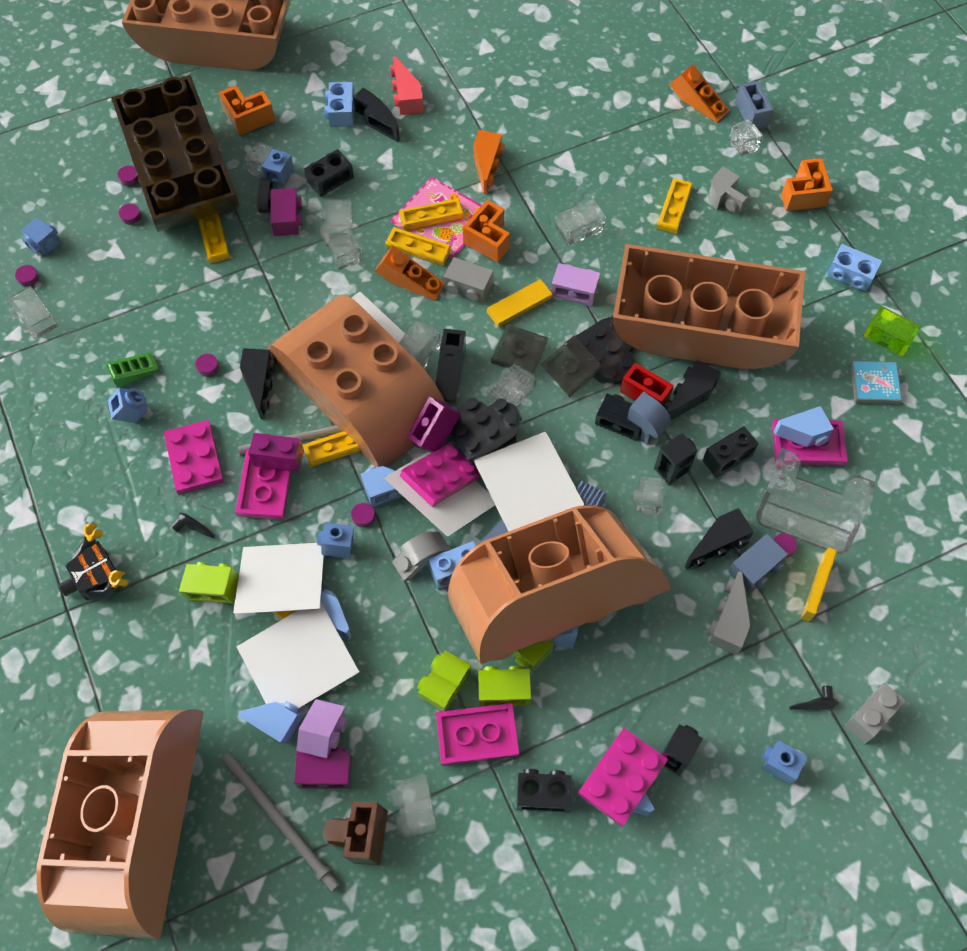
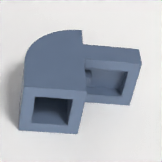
(649, 416)

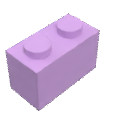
(575, 284)
(321, 728)

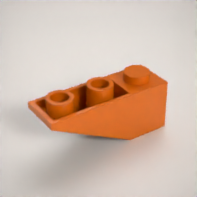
(698, 93)
(487, 149)
(408, 274)

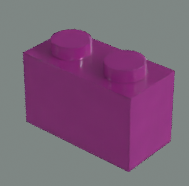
(285, 212)
(433, 424)
(276, 452)
(322, 772)

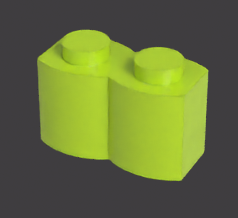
(444, 681)

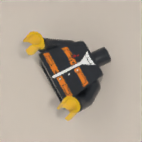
(92, 569)

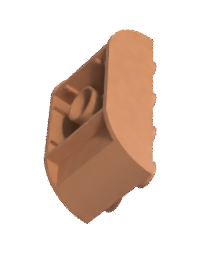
(208, 31)
(550, 580)
(117, 822)

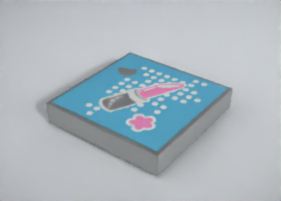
(875, 382)

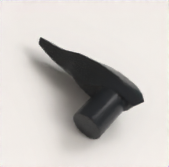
(191, 523)
(824, 702)

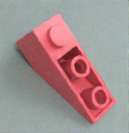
(408, 89)

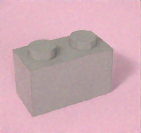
(468, 280)
(874, 713)

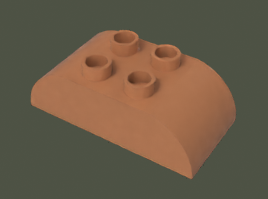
(708, 308)
(357, 377)

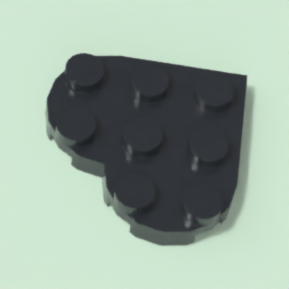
(608, 350)
(484, 427)

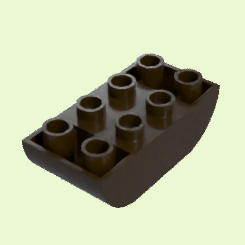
(174, 153)

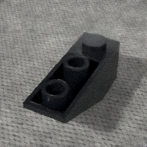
(450, 363)
(256, 369)
(696, 389)
(726, 533)

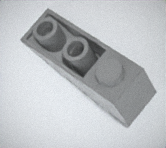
(734, 620)

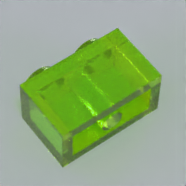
(891, 331)

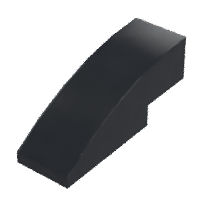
(376, 114)

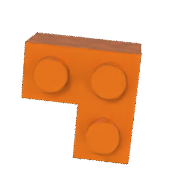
(248, 112)
(809, 188)
(485, 232)

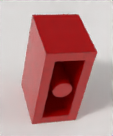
(642, 380)

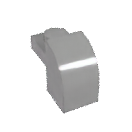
(724, 192)
(416, 553)

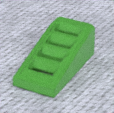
(129, 377)

